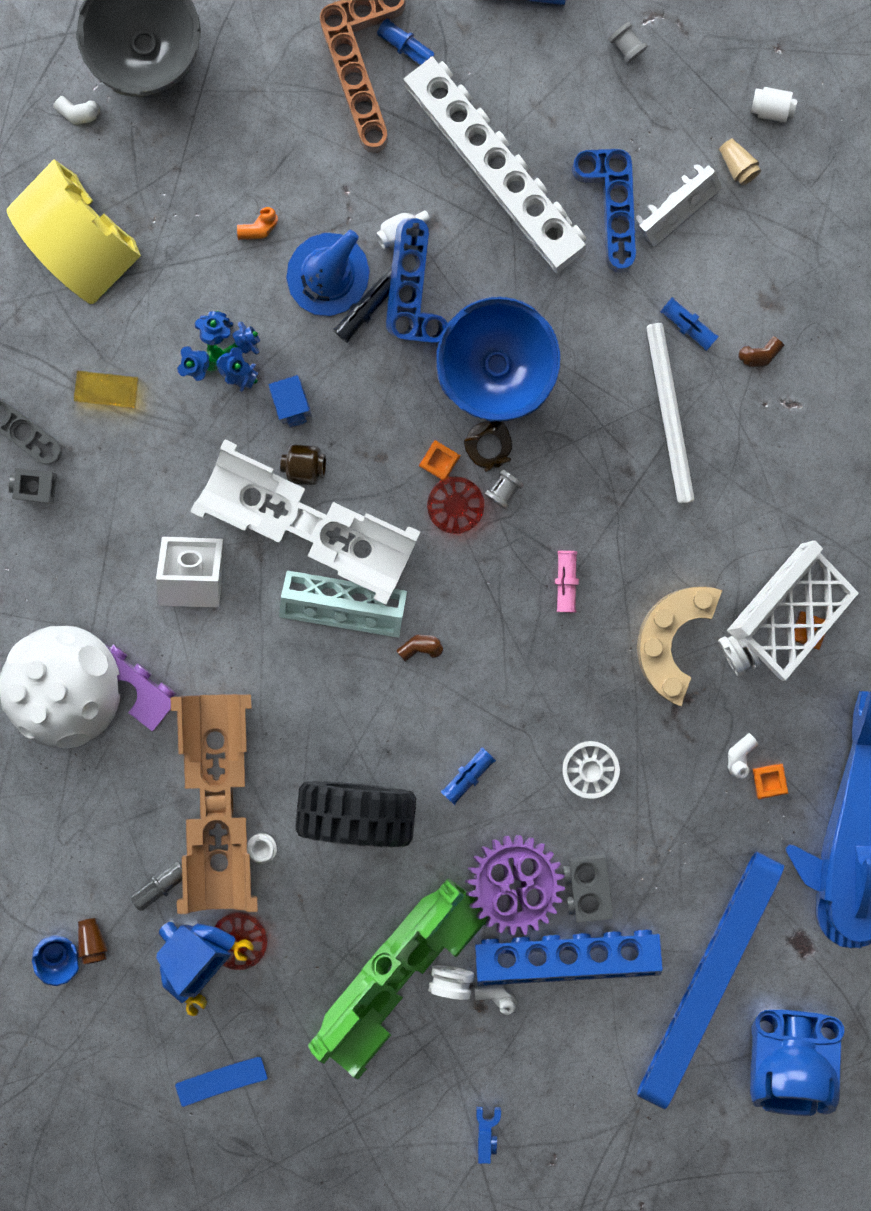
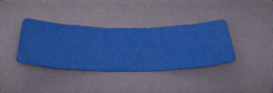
(221, 1081)

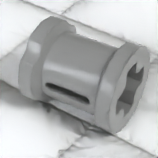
(628, 42)
(504, 489)

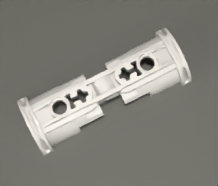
(238, 473)

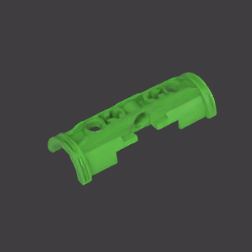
(353, 1024)

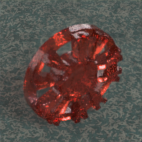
(455, 505)
(243, 934)

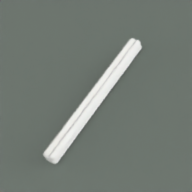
(670, 413)

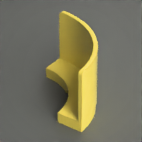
(69, 236)

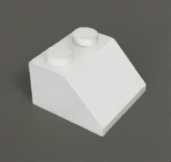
(190, 572)

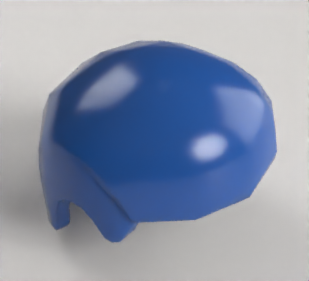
(55, 960)

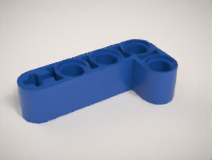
(612, 210)
(415, 280)

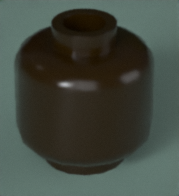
(303, 464)

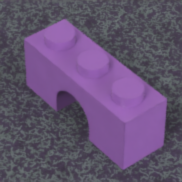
(152, 700)

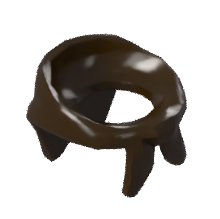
(484, 428)

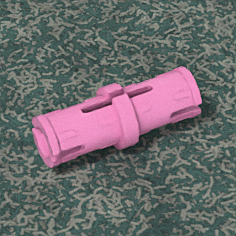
(566, 582)

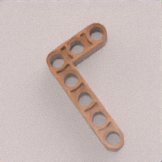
(354, 63)

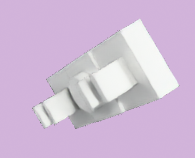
(680, 205)

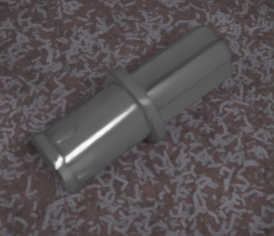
(158, 887)

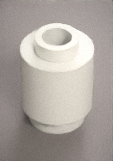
(774, 104)

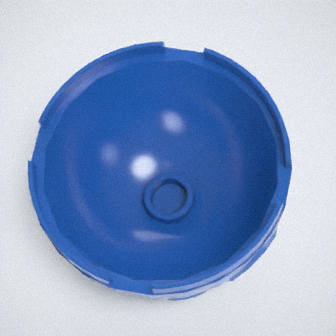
(498, 359)

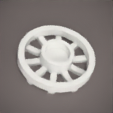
(591, 770)

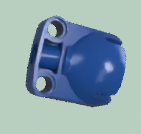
(796, 1063)

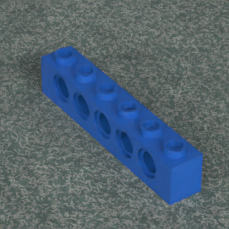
(554, 970)

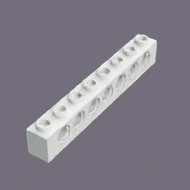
(432, 76)

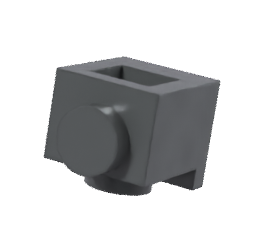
(46, 485)

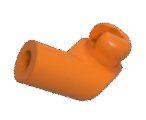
(261, 228)

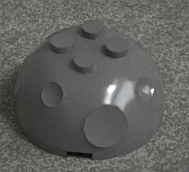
(138, 43)

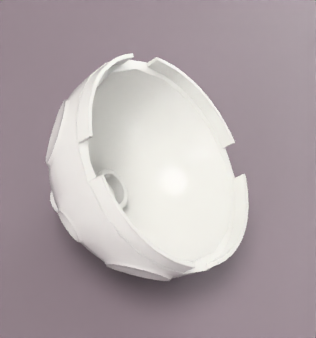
(60, 686)

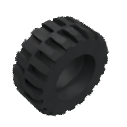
(355, 814)

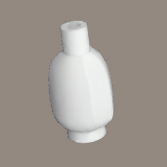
(387, 234)

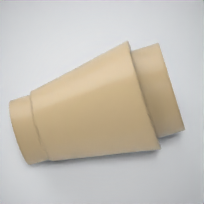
(739, 162)

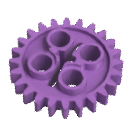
(541, 879)

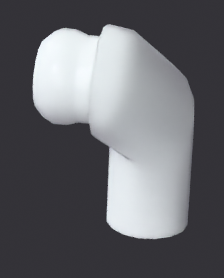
(78, 113)
(499, 995)

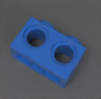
(290, 401)

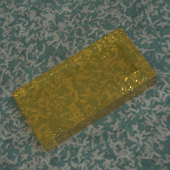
(106, 389)

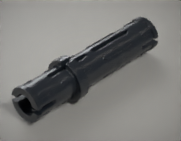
(361, 312)

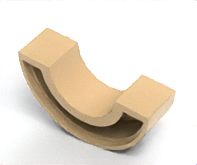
(657, 634)

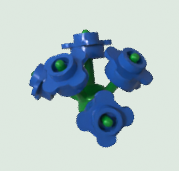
(227, 361)

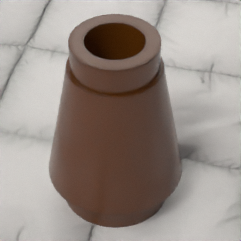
(90, 942)

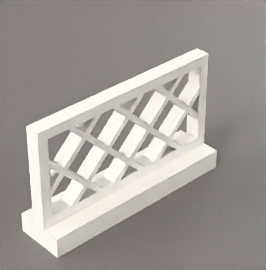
(778, 589)

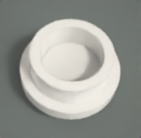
(261, 848)

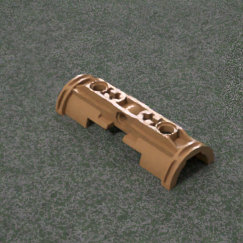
(201, 883)

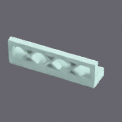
(341, 608)

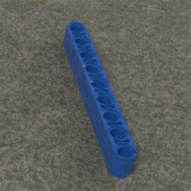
(710, 980)

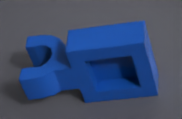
(486, 1143)

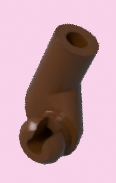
(760, 356)
(423, 644)

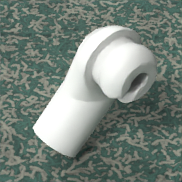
(738, 756)

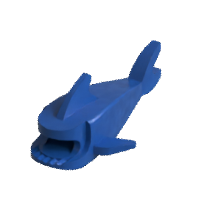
(844, 868)

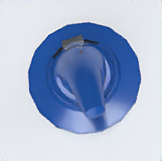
(328, 273)

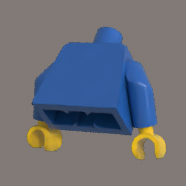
(193, 958)

